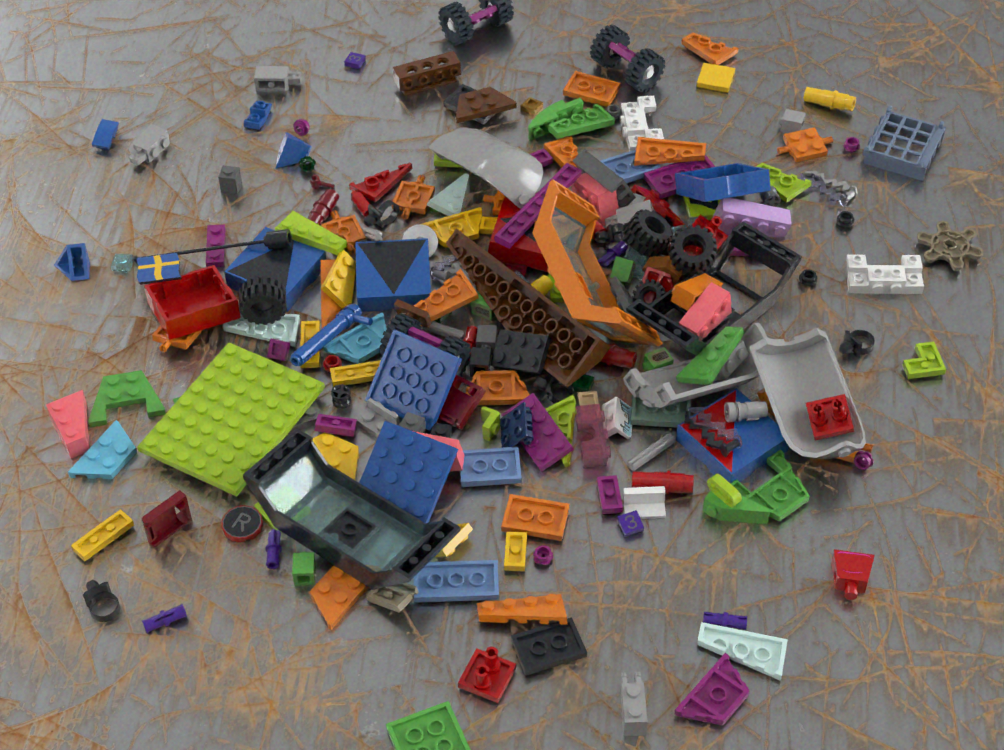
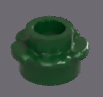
(307, 167)

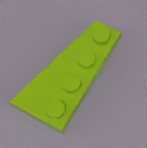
(312, 234)

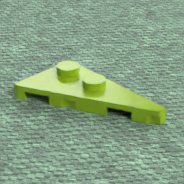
(564, 415)

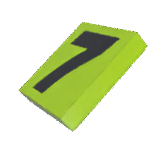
(697, 207)

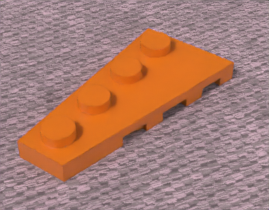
(663, 151)
(449, 297)
(524, 609)

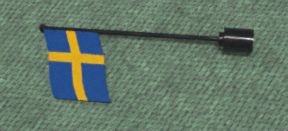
(167, 265)

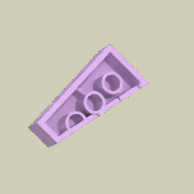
(765, 218)

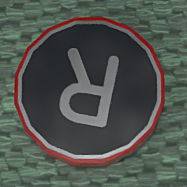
(242, 523)

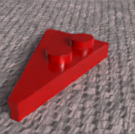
(376, 186)
(659, 205)

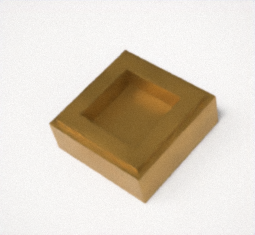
(531, 106)

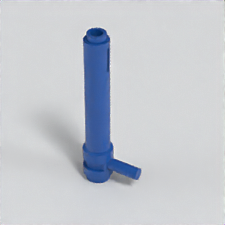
(343, 320)

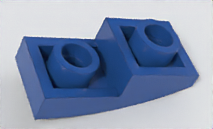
(258, 114)
(104, 134)

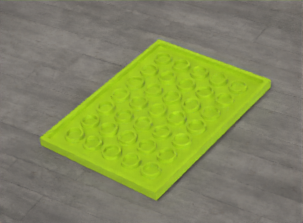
(231, 417)

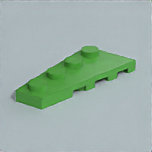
(579, 123)
(712, 358)

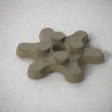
(946, 236)

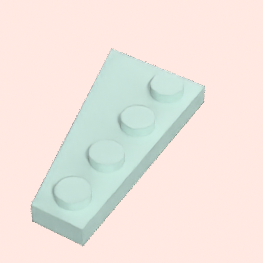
(284, 329)
(747, 648)

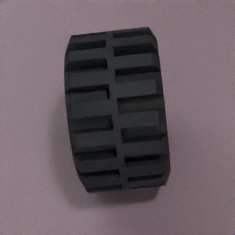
(648, 233)
(696, 237)
(262, 300)

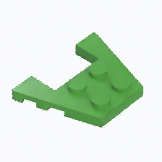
(122, 391)
(781, 493)

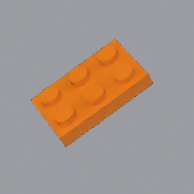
(591, 88)
(536, 517)

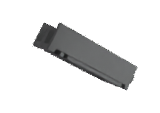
(605, 176)

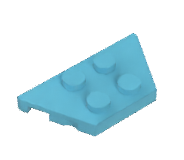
(360, 342)
(106, 455)

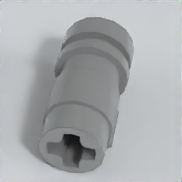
(746, 410)

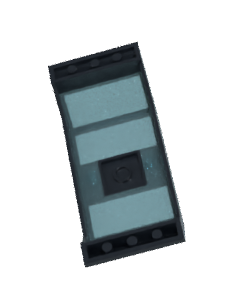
(342, 517)

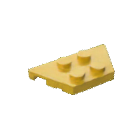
(466, 222)
(338, 453)

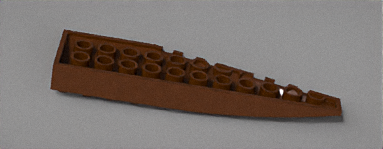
(527, 310)

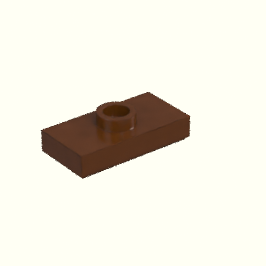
(413, 312)

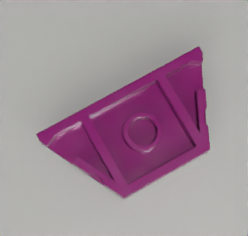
(715, 695)

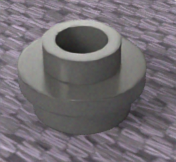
(614, 110)

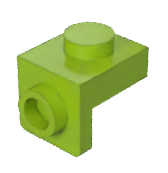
(491, 422)

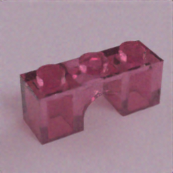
(590, 420)

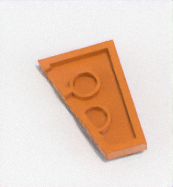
(708, 50)

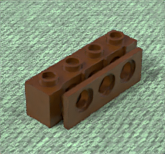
(421, 76)

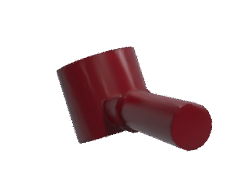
(316, 183)

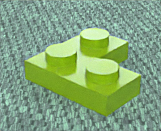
(927, 364)

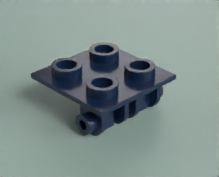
(517, 426)

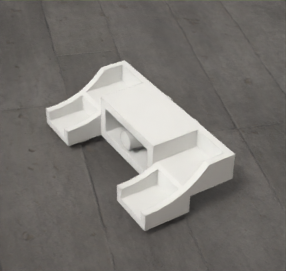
(635, 122)
(884, 278)

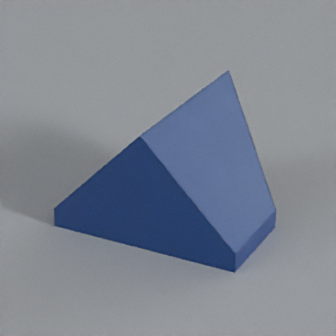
(291, 150)
(74, 262)

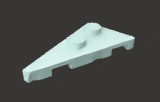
(450, 199)

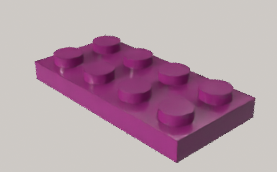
(663, 178)
(549, 441)

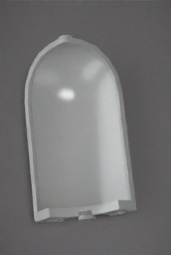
(495, 161)
(801, 374)
(662, 389)

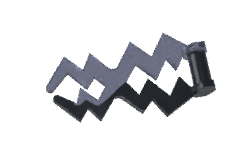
(707, 424)

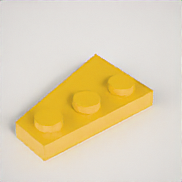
(340, 280)

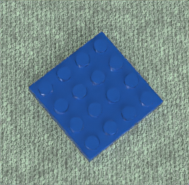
(413, 378)
(408, 469)

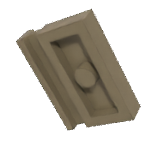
(393, 597)

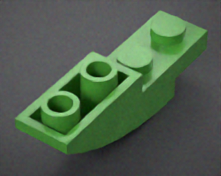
(540, 124)

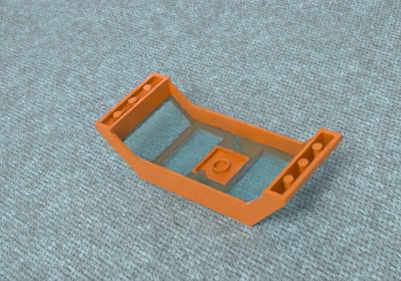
(564, 238)

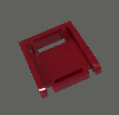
(459, 405)
(164, 521)

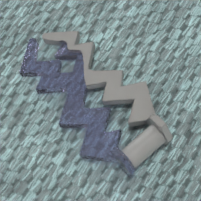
(822, 183)
(439, 266)

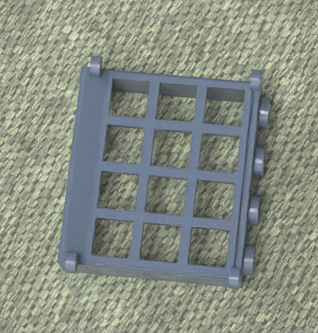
(899, 165)

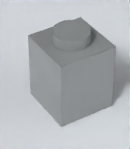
(792, 121)

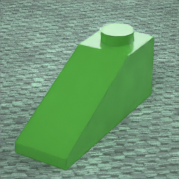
(745, 511)

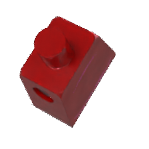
(851, 572)

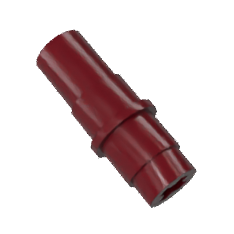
(323, 207)

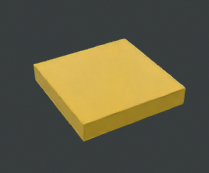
(715, 77)

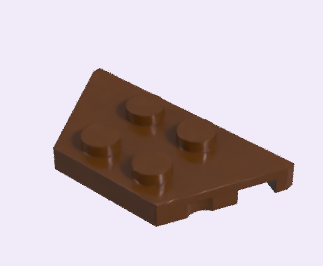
(482, 103)

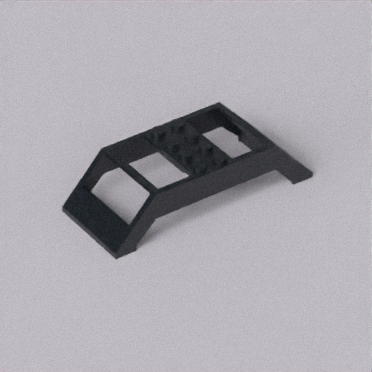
(751, 243)

